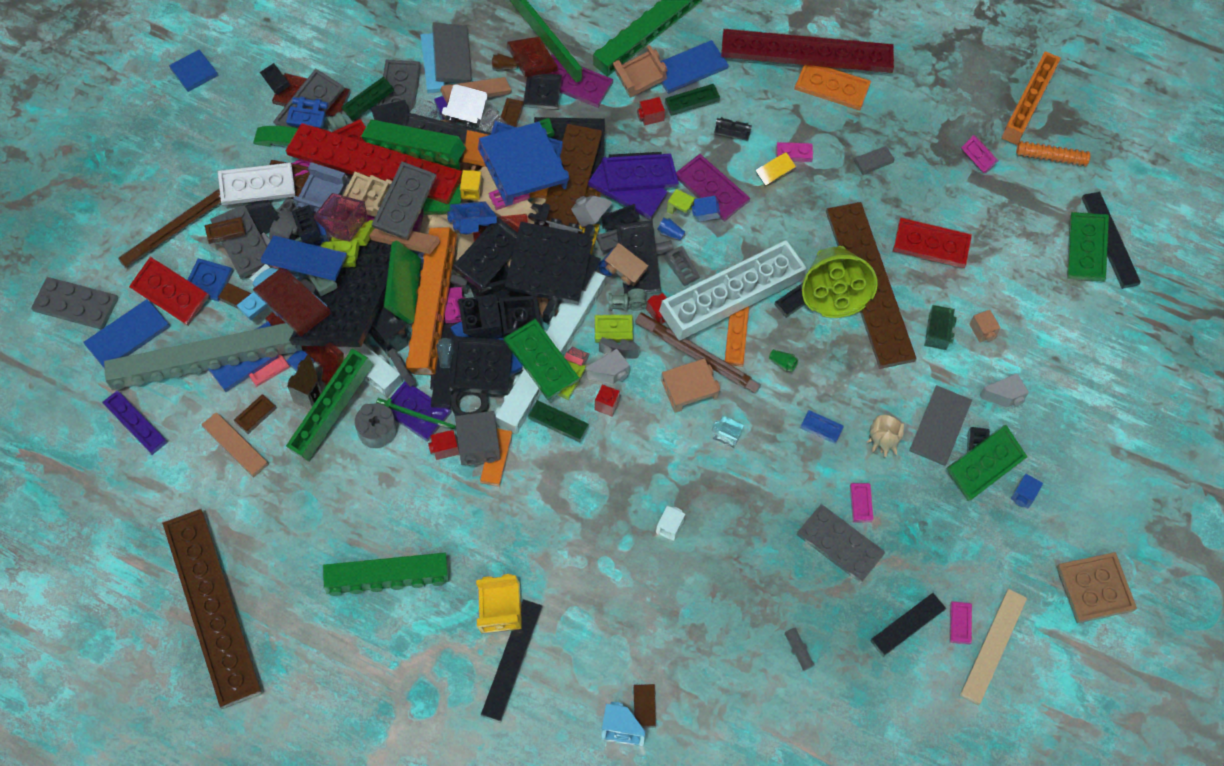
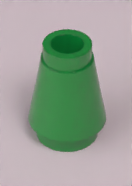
(784, 360)

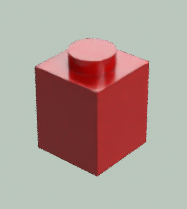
(651, 111)
(653, 307)
(607, 400)
(443, 445)

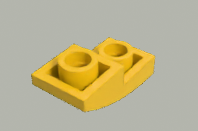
(776, 168)

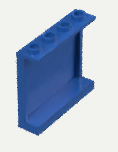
(522, 161)

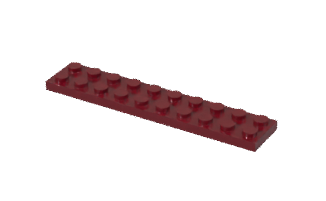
(808, 50)

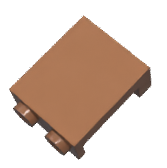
(641, 72)
(689, 384)

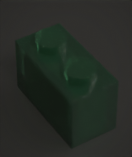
(939, 327)

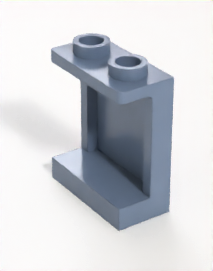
(319, 187)

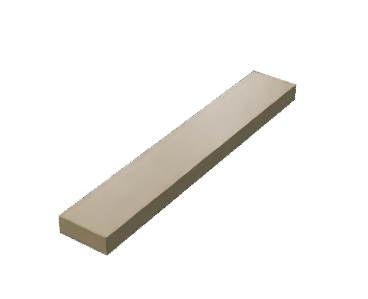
(993, 647)

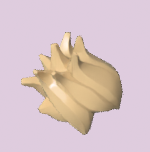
(886, 432)

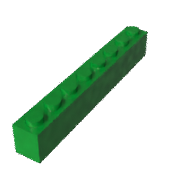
(641, 33)

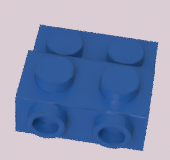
(468, 216)

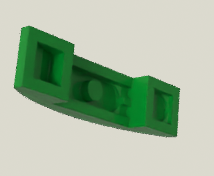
(274, 135)

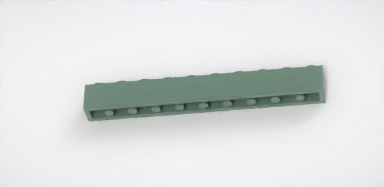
(199, 356)

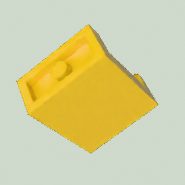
(499, 604)

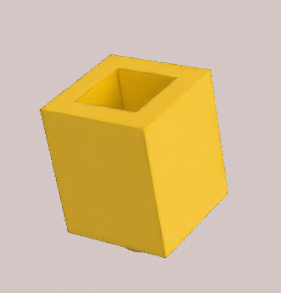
(471, 185)

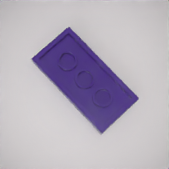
(640, 172)
(645, 200)

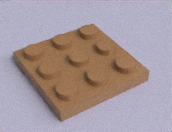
(1096, 587)

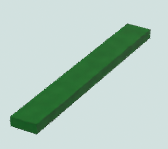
(549, 38)

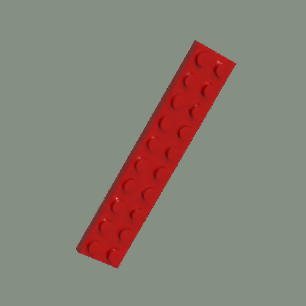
(367, 159)

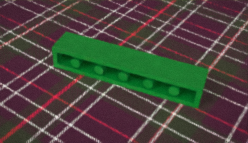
(415, 141)
(329, 405)
(385, 573)

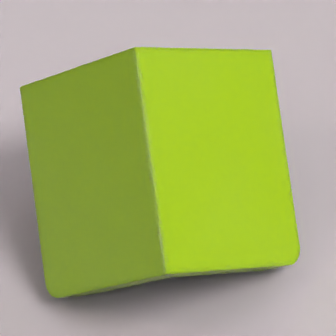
(680, 201)

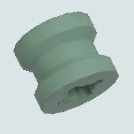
(336, 122)
(637, 299)

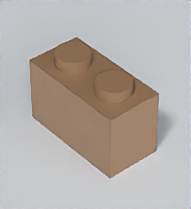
(625, 265)

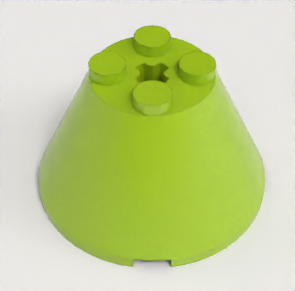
(838, 283)

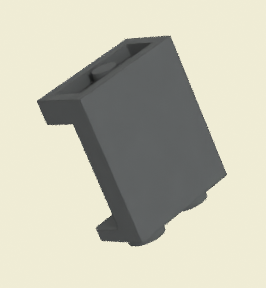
(477, 438)

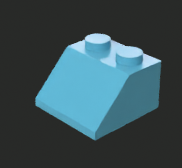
(621, 725)

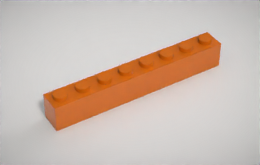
(431, 303)

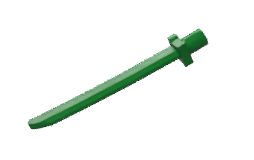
(388, 403)

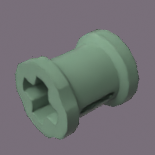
(618, 301)

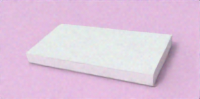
(256, 183)

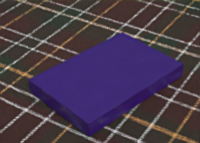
(417, 401)

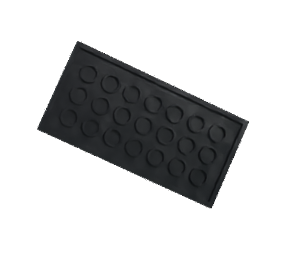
(353, 302)

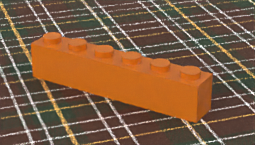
(1030, 98)

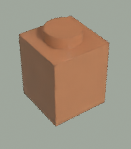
(985, 326)

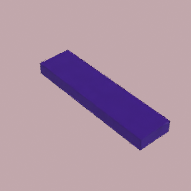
(134, 422)

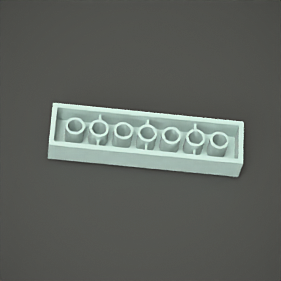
(732, 290)

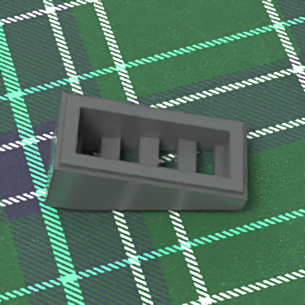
(680, 251)

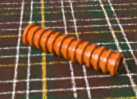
(1053, 153)

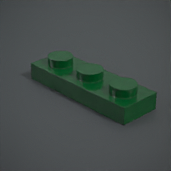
(367, 98)
(692, 99)
(558, 421)

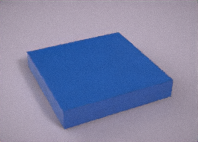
(193, 70)
(210, 277)

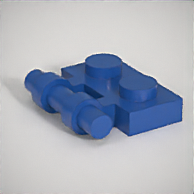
(307, 116)

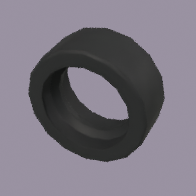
(457, 395)

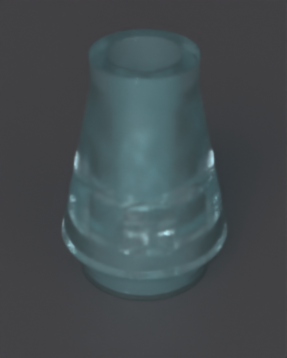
(445, 352)

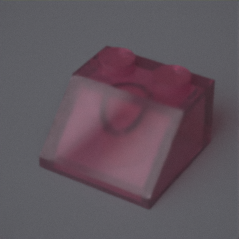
(342, 216)

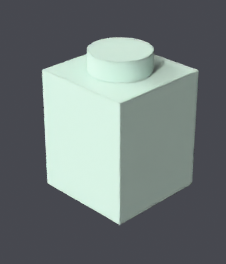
(670, 522)

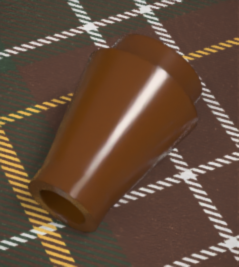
(503, 62)

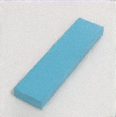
(429, 66)

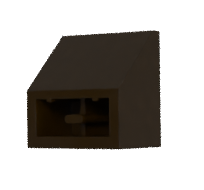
(305, 384)

